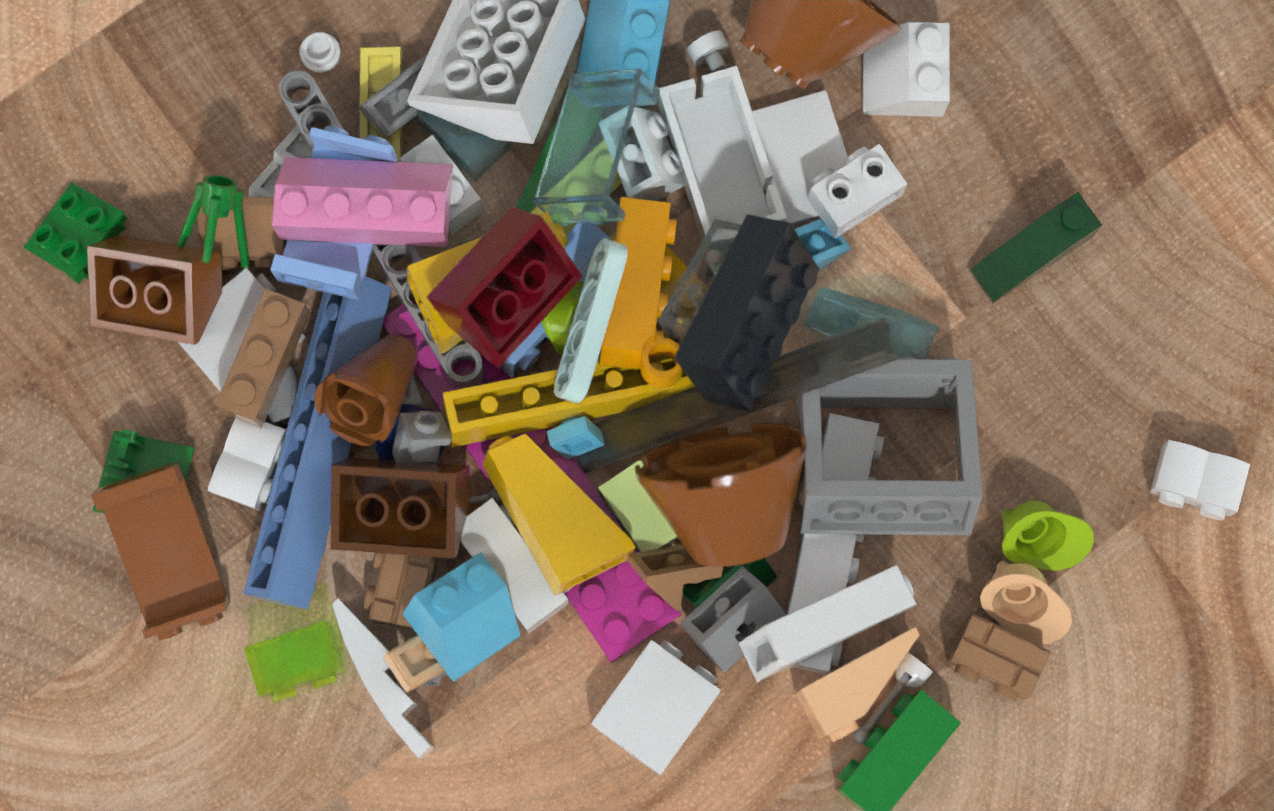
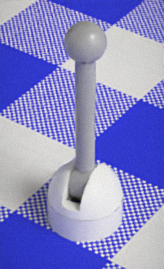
(909, 674)

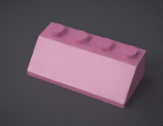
(363, 202)

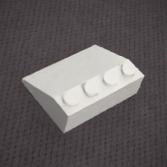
(498, 65)

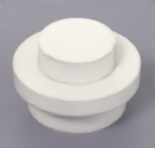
(320, 52)

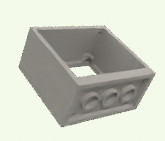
(885, 505)

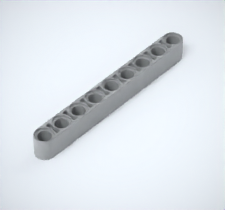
(315, 110)

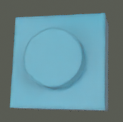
(575, 437)

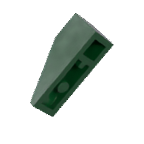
(1036, 247)

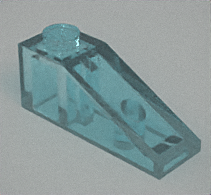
(839, 312)

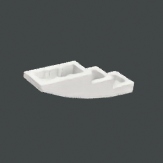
(391, 699)

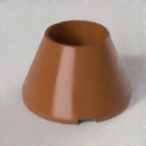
(727, 491)

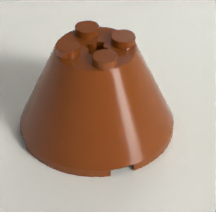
(814, 35)

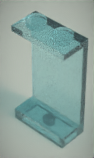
(590, 144)

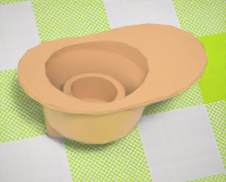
(1026, 604)

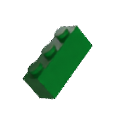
(897, 753)

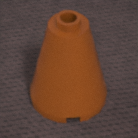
(368, 391)

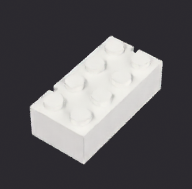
(719, 150)

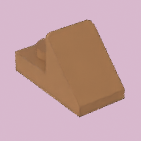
(669, 569)

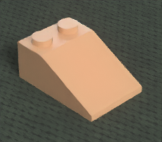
(851, 690)

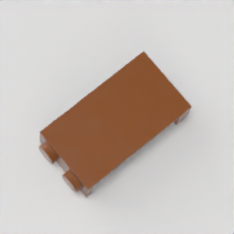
(164, 550)

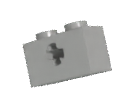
(730, 616)

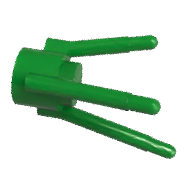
(217, 196)

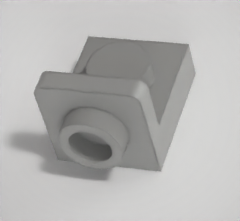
(420, 437)

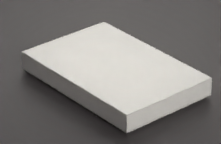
(800, 145)

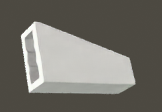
(827, 622)

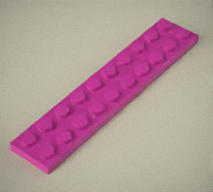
(614, 604)

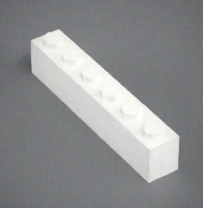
(827, 559)

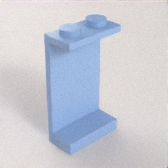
(332, 265)

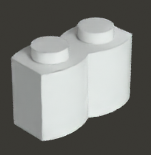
(248, 464)
(1199, 479)

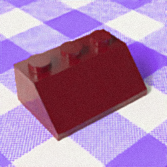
(505, 285)

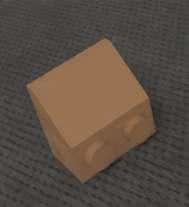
(260, 235)

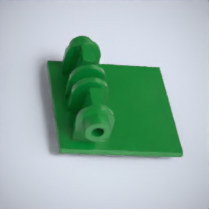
(70, 227)
(137, 454)

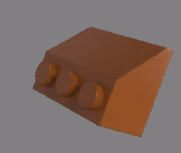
(152, 288)

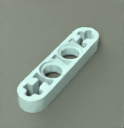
(590, 320)

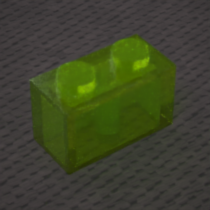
(295, 661)

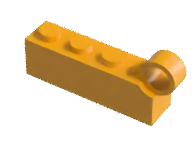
(631, 330)

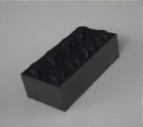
(747, 313)

